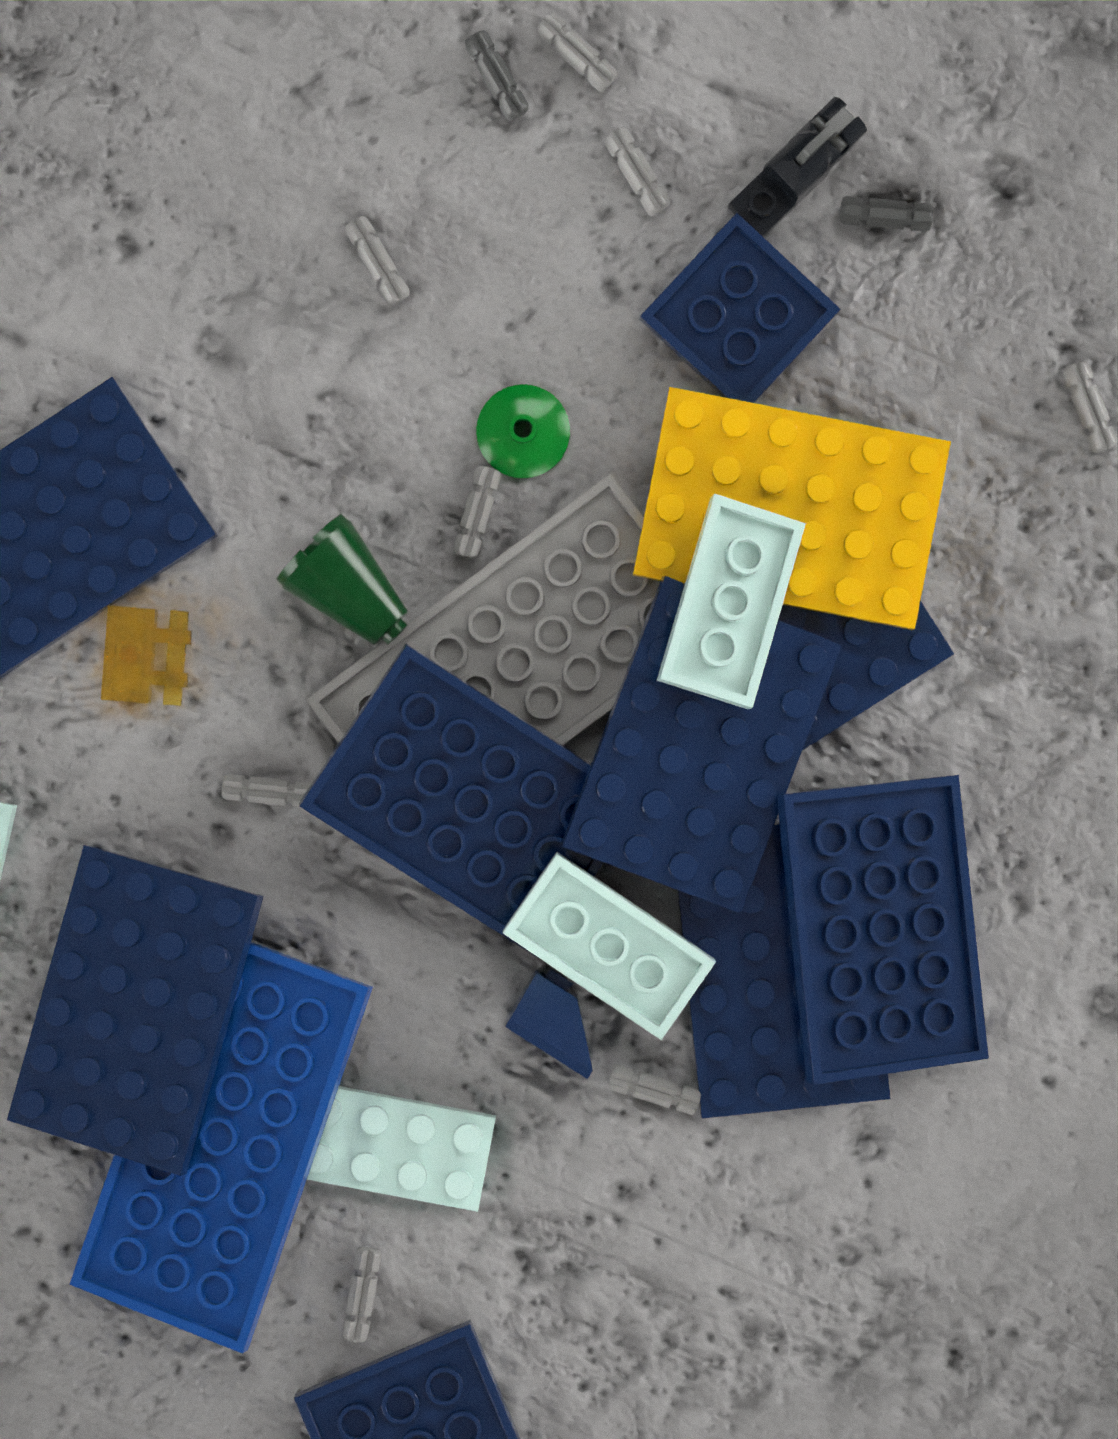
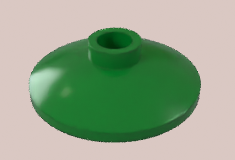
(528, 455)

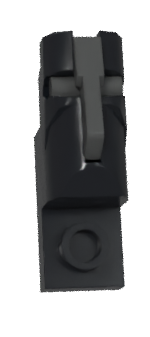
(798, 167)

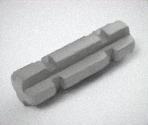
(577, 51)
(637, 171)
(377, 260)
(1090, 406)
(477, 512)
(263, 790)
(654, 1089)
(361, 1294)

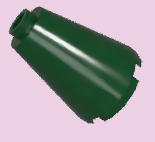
(346, 583)

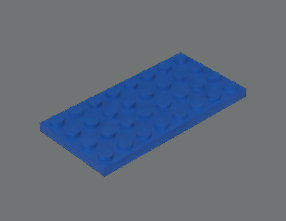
(210, 1240)

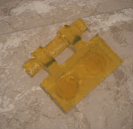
(131, 655)

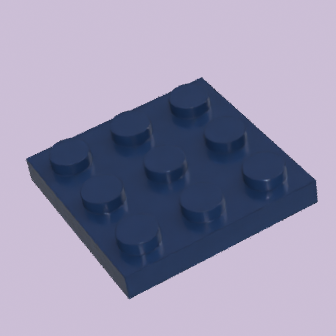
(739, 312)

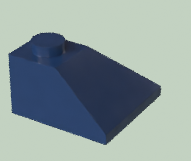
(552, 1020)

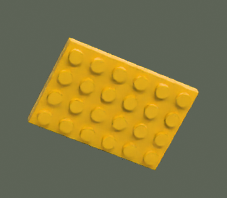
(857, 487)

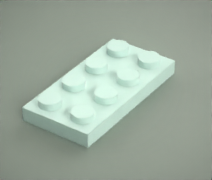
(731, 601)
(609, 946)
(404, 1148)

